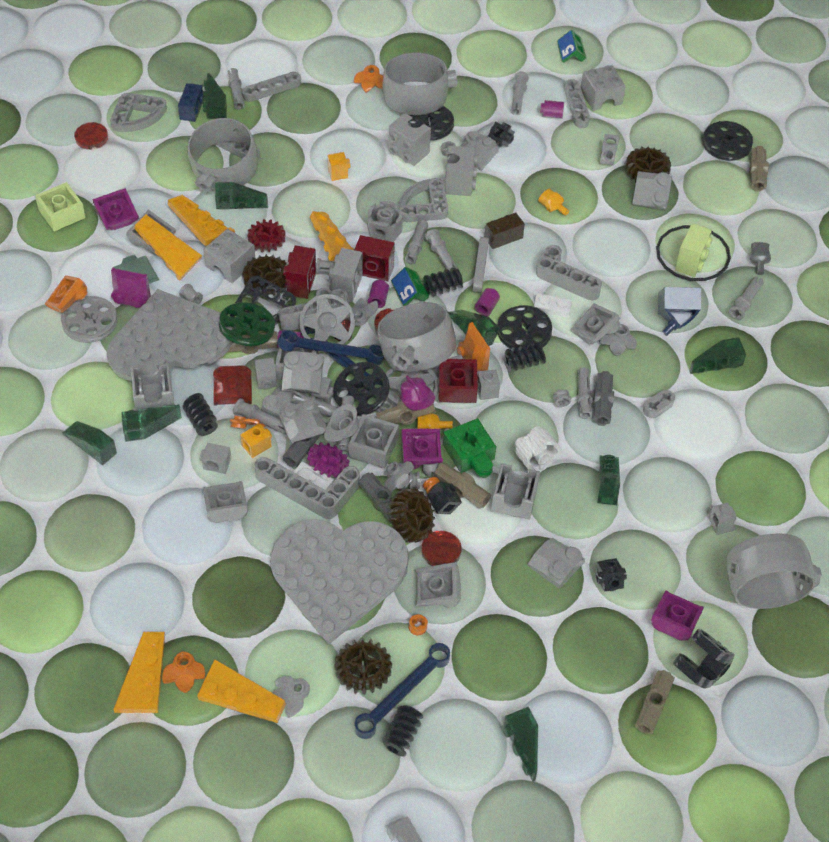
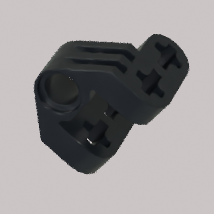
(712, 667)

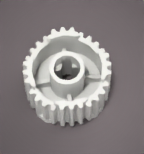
(537, 449)

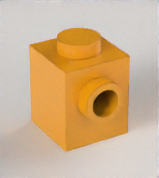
(338, 166)
(256, 440)

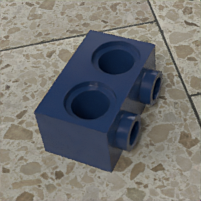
(190, 102)

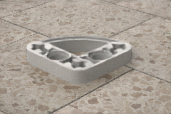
(133, 101)
(431, 208)

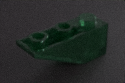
(215, 99)
(236, 196)
(484, 324)
(723, 355)
(146, 422)
(92, 441)
(608, 480)
(523, 733)

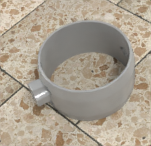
(422, 68)
(219, 131)
(406, 326)
(768, 571)

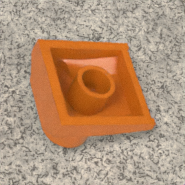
(66, 293)
(475, 348)

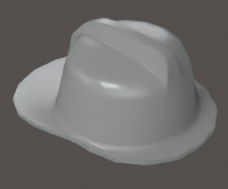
(342, 423)

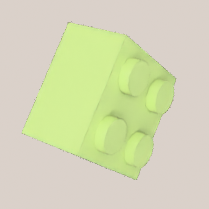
(60, 206)
(694, 250)

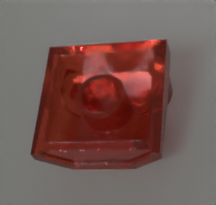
(232, 384)

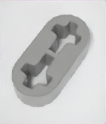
(656, 401)

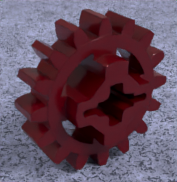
(266, 235)

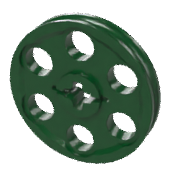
(246, 324)

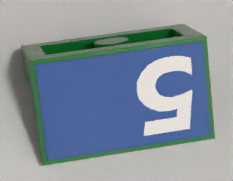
(570, 46)
(409, 286)

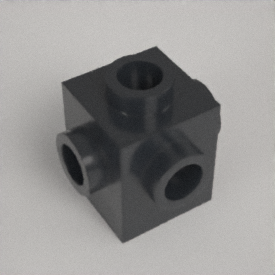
(502, 133)
(444, 498)
(610, 574)

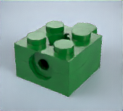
(470, 448)

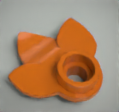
(369, 80)
(241, 422)
(183, 674)

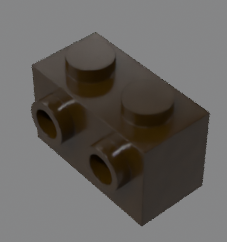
(504, 230)

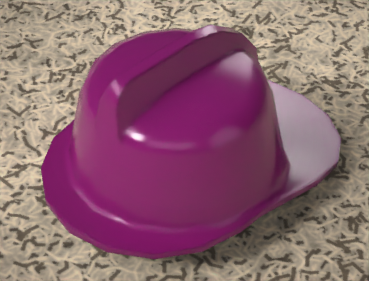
(416, 394)

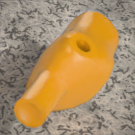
(553, 201)
(432, 421)

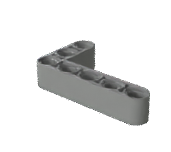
(307, 489)

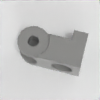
(609, 150)
(403, 831)

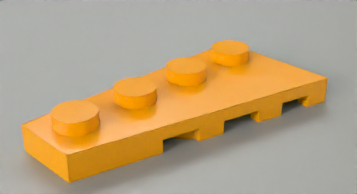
(197, 220)
(329, 234)
(176, 253)
(143, 681)
(238, 693)

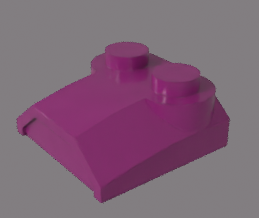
(115, 210)
(130, 288)
(421, 446)
(676, 616)

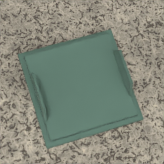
(138, 265)

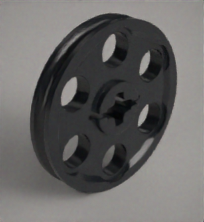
(435, 122)
(727, 140)
(530, 325)
(360, 381)

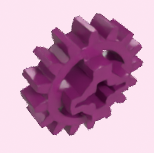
(327, 459)

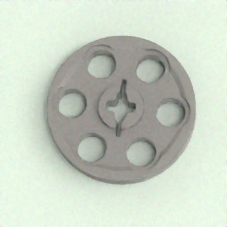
(86, 325)

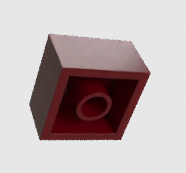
(376, 257)
(300, 271)
(458, 381)

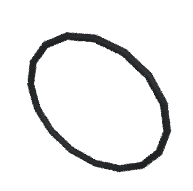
(685, 277)

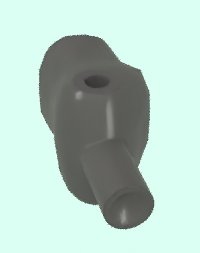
(760, 255)

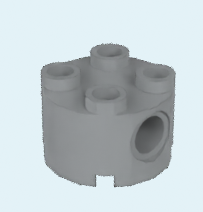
(385, 221)

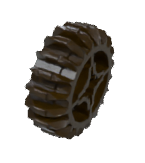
(648, 161)
(267, 268)
(411, 515)
(379, 663)

